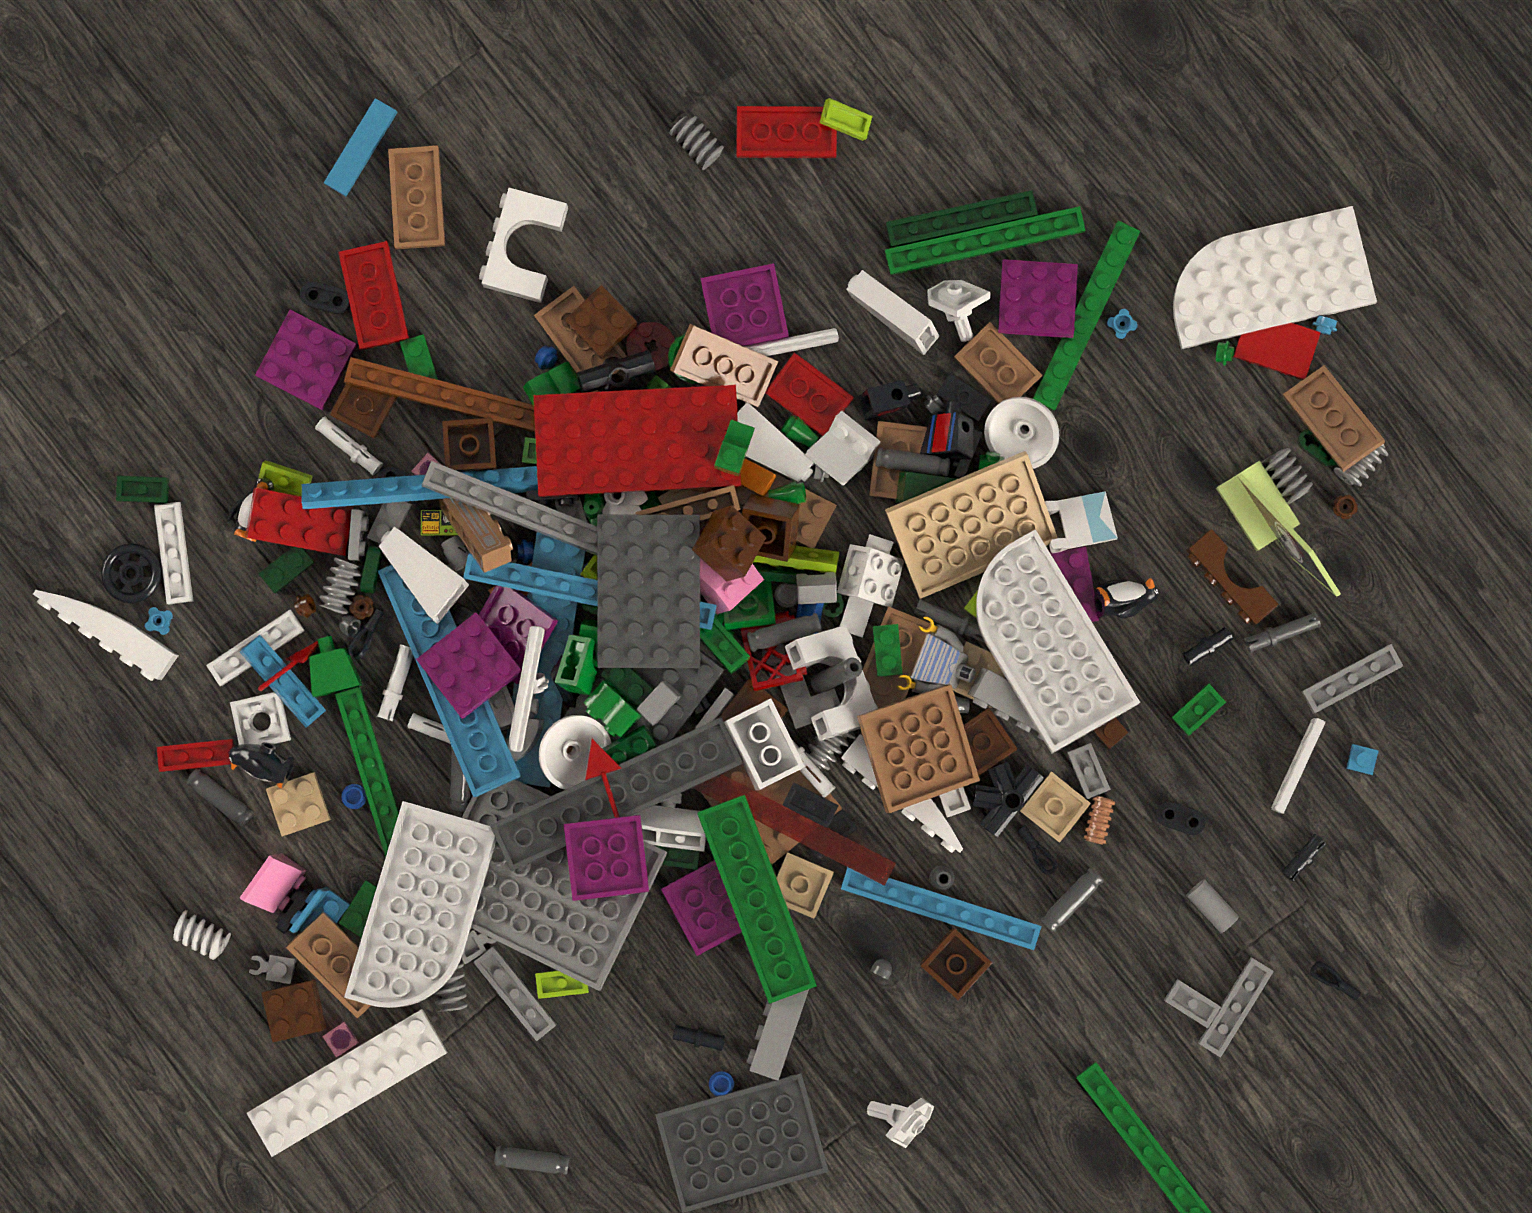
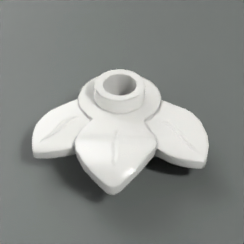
(627, 504)

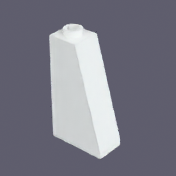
(893, 311)
(773, 449)
(426, 576)

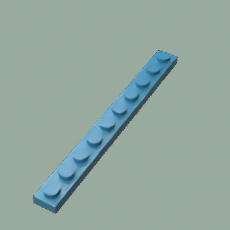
(406, 488)
(554, 585)

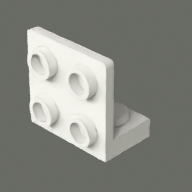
(843, 449)
(870, 575)

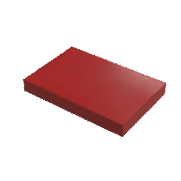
(1280, 349)
(808, 394)

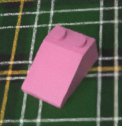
(726, 593)
(274, 883)

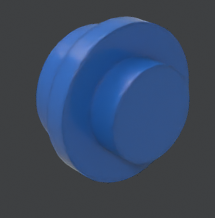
(546, 357)
(525, 551)
(354, 796)
(721, 1083)

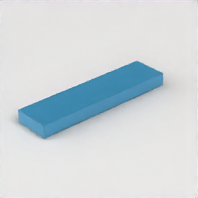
(360, 147)
(287, 686)

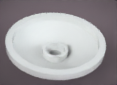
(1005, 432)
(575, 731)

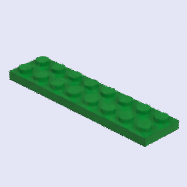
(757, 899)

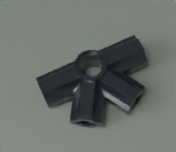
(630, 368)
(994, 797)

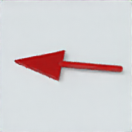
(299, 657)
(600, 764)

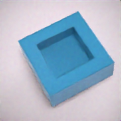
(1362, 759)

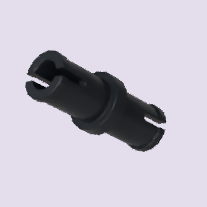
(1207, 646)
(1303, 857)
(698, 1037)

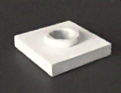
(244, 712)

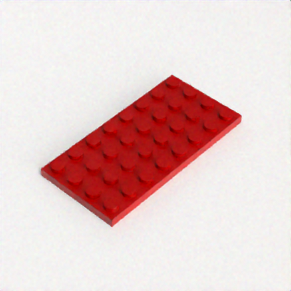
(632, 440)

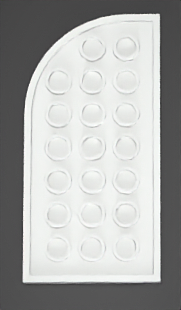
(1273, 278)
(1048, 645)
(421, 907)

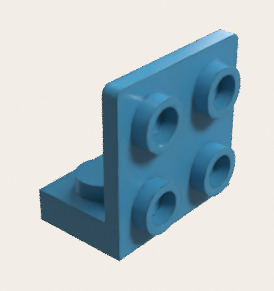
(318, 901)

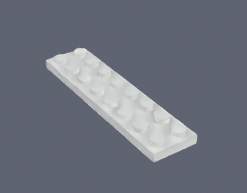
(347, 1082)

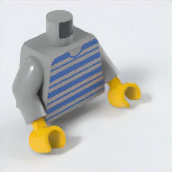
(939, 662)

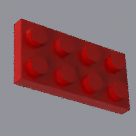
(783, 133)
(373, 295)
(283, 521)

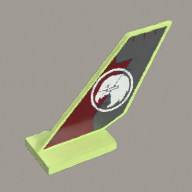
(1268, 517)

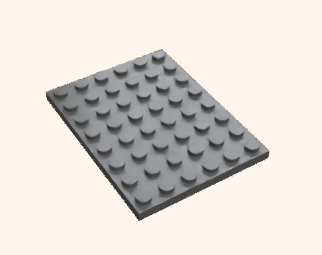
(535, 906)

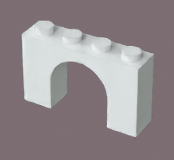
(519, 210)
(832, 648)

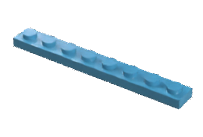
(944, 909)

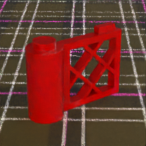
(771, 682)

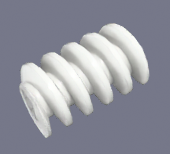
(200, 936)

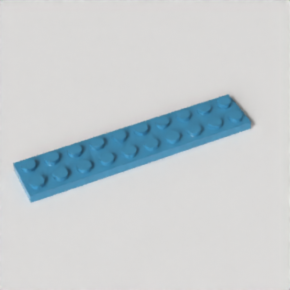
(567, 559)
(477, 737)

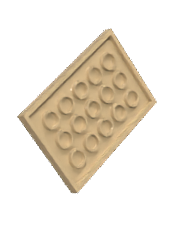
(968, 522)

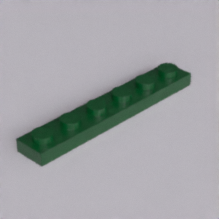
(961, 219)

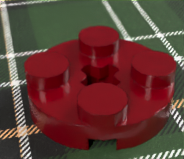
(645, 334)

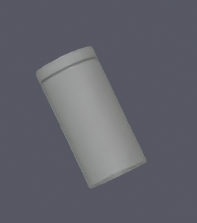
(1212, 906)

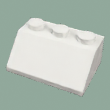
(763, 744)

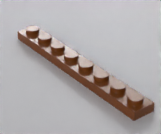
(440, 394)

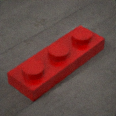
(194, 755)

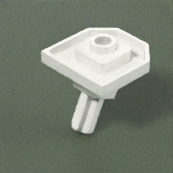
(957, 301)
(905, 1121)

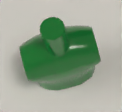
(593, 506)

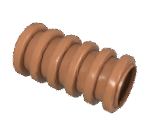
(1099, 820)

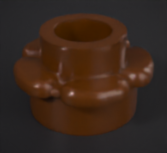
(1347, 500)
(305, 605)
(368, 608)

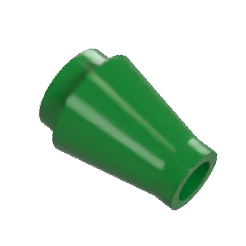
(798, 431)
(791, 492)

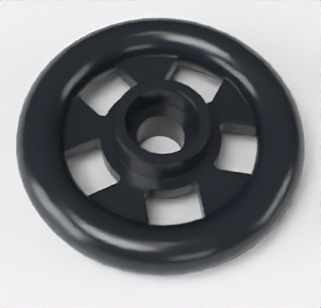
(122, 553)

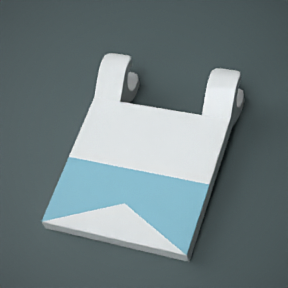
(1084, 521)

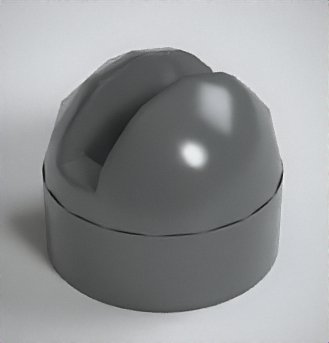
(349, 625)
(882, 968)

